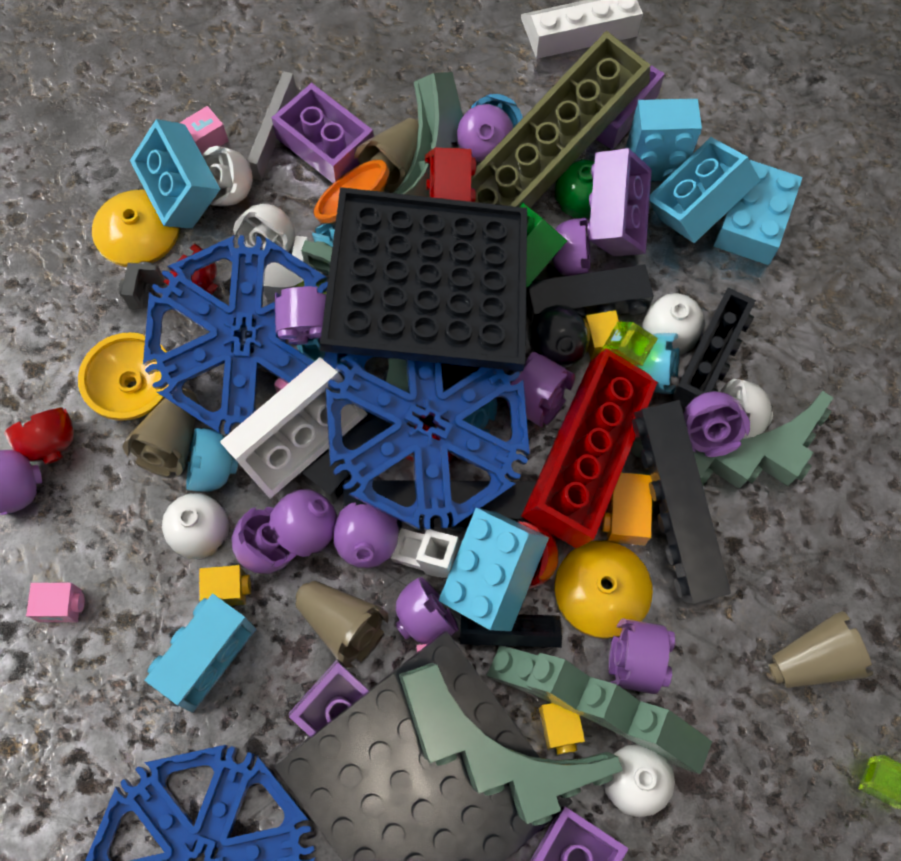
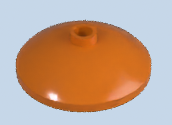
(367, 176)

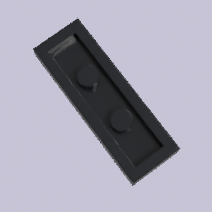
(528, 630)

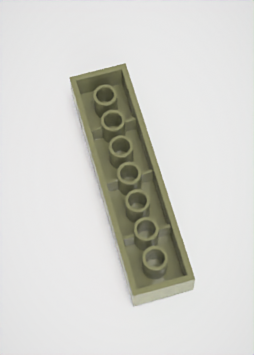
(561, 124)

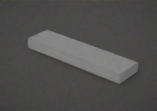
(266, 138)

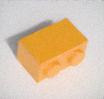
(629, 511)

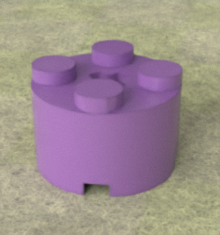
(299, 314)
(544, 388)
(641, 656)

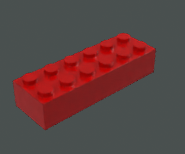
(590, 450)

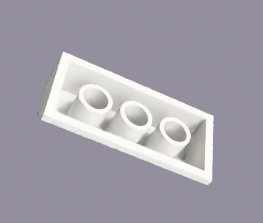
(580, 25)
(289, 429)

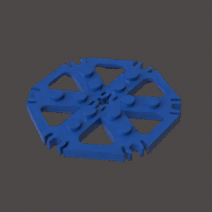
(218, 319)
(429, 454)
(217, 815)

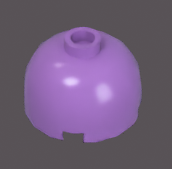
(483, 129)
(575, 253)
(716, 423)
(17, 481)
(303, 522)
(365, 535)
(256, 543)
(422, 614)

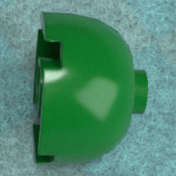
(574, 189)

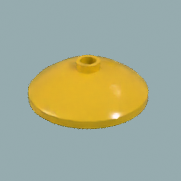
(131, 239)
(109, 370)
(587, 603)

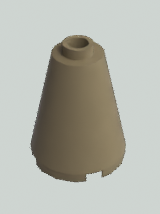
(393, 146)
(163, 438)
(341, 621)
(822, 656)

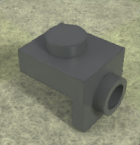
(134, 284)

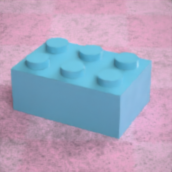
(665, 134)
(174, 174)
(703, 189)
(759, 219)
(493, 570)
(200, 653)

